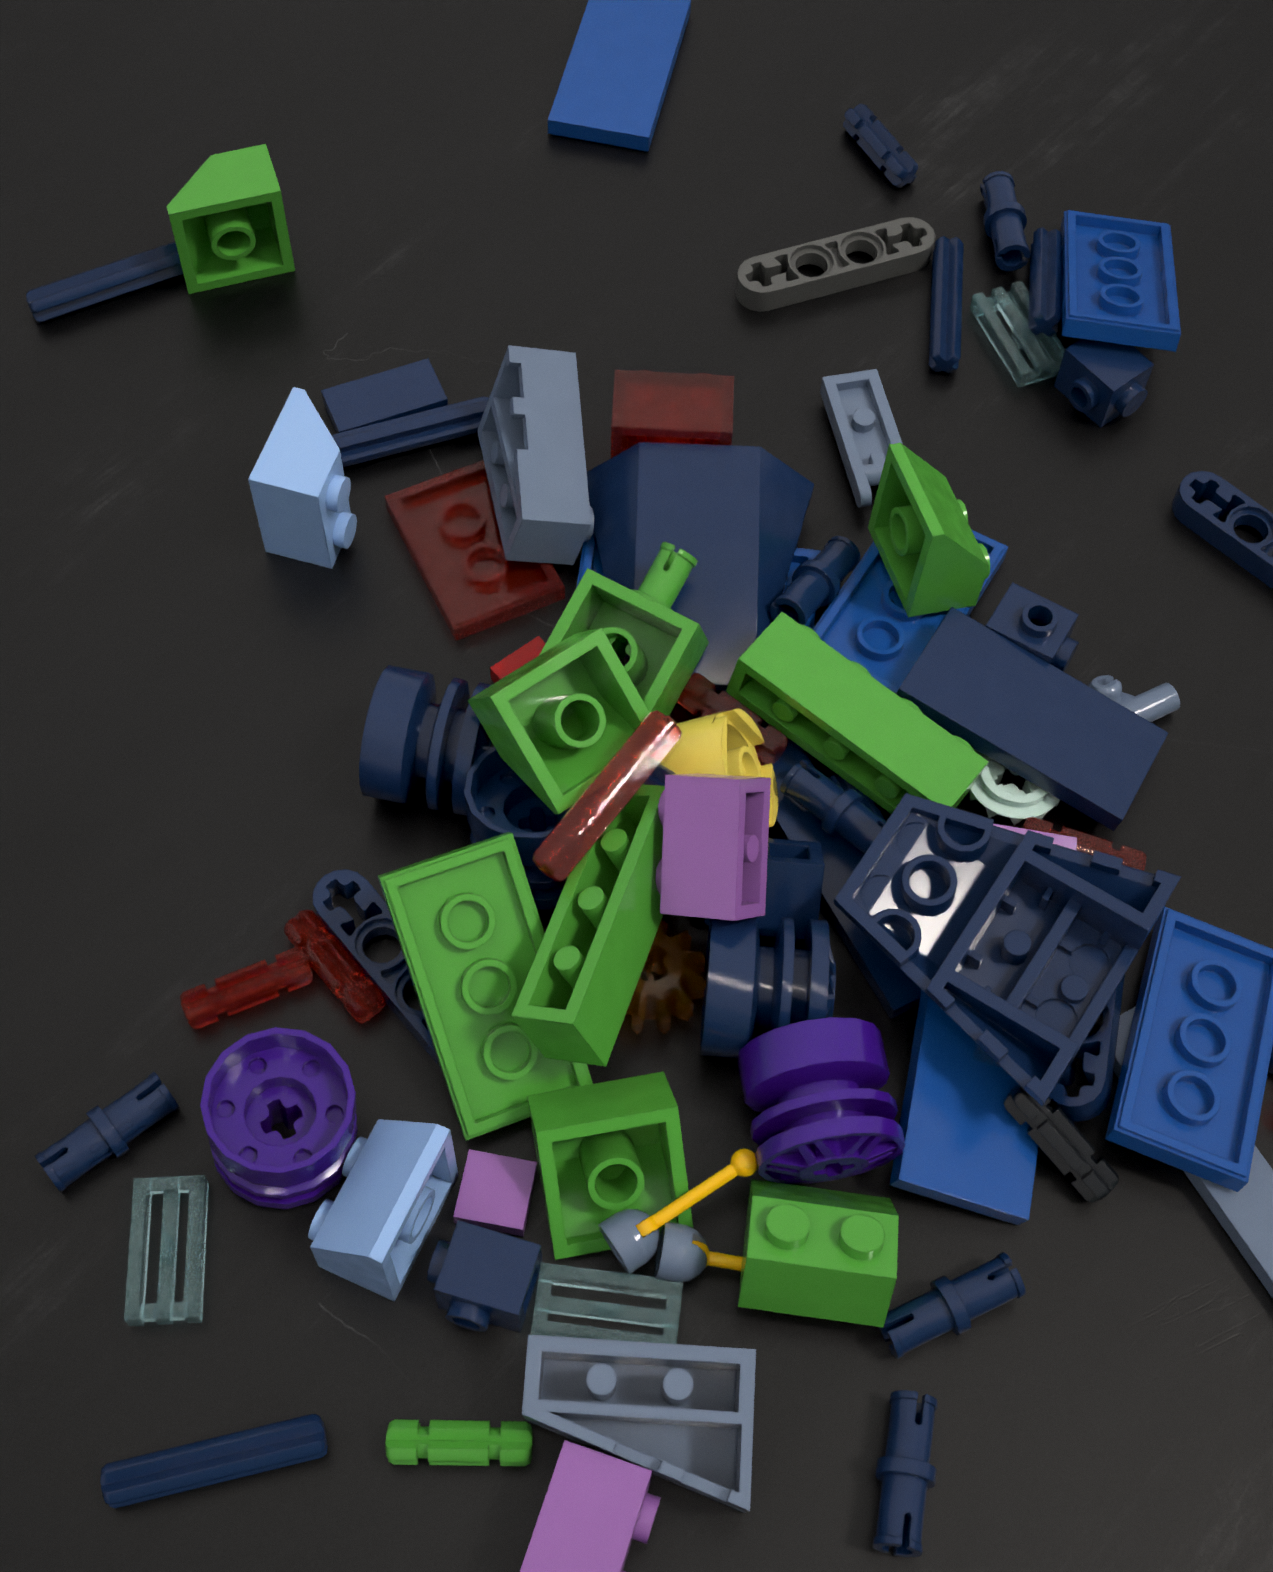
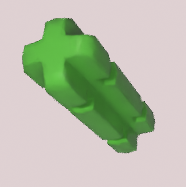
(459, 1442)

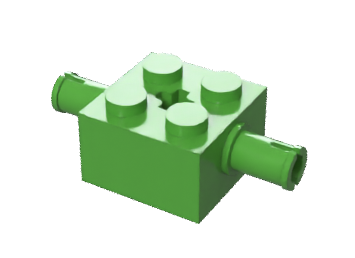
(641, 624)

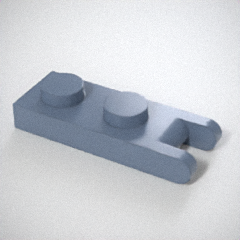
(861, 427)

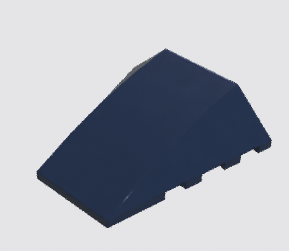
(724, 507)
(1004, 929)

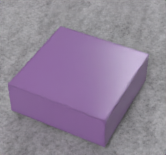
(496, 1192)

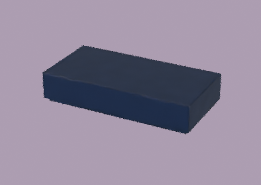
(384, 396)

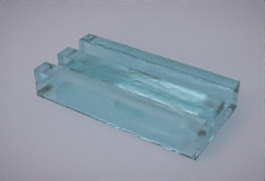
(1043, 351)
(609, 1282)
(165, 1309)

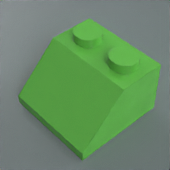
(231, 221)
(925, 537)
(562, 716)
(606, 1153)
(819, 1253)

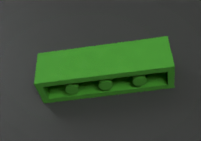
(851, 719)
(597, 940)

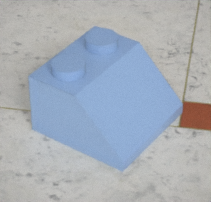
(302, 488)
(385, 1205)

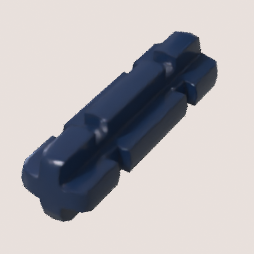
(880, 145)

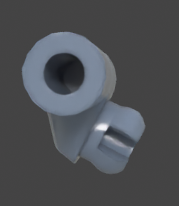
(1149, 704)

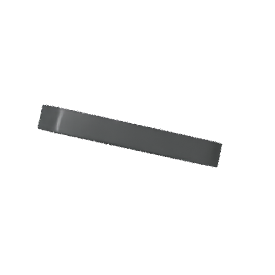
(895, 245)

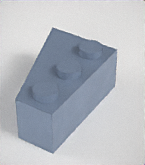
(537, 456)
(651, 1405)

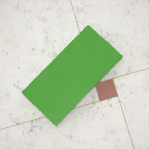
(468, 949)

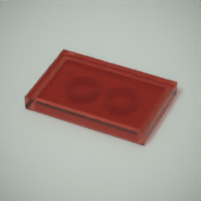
(460, 553)

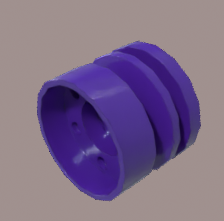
(270, 1081)
(820, 1101)

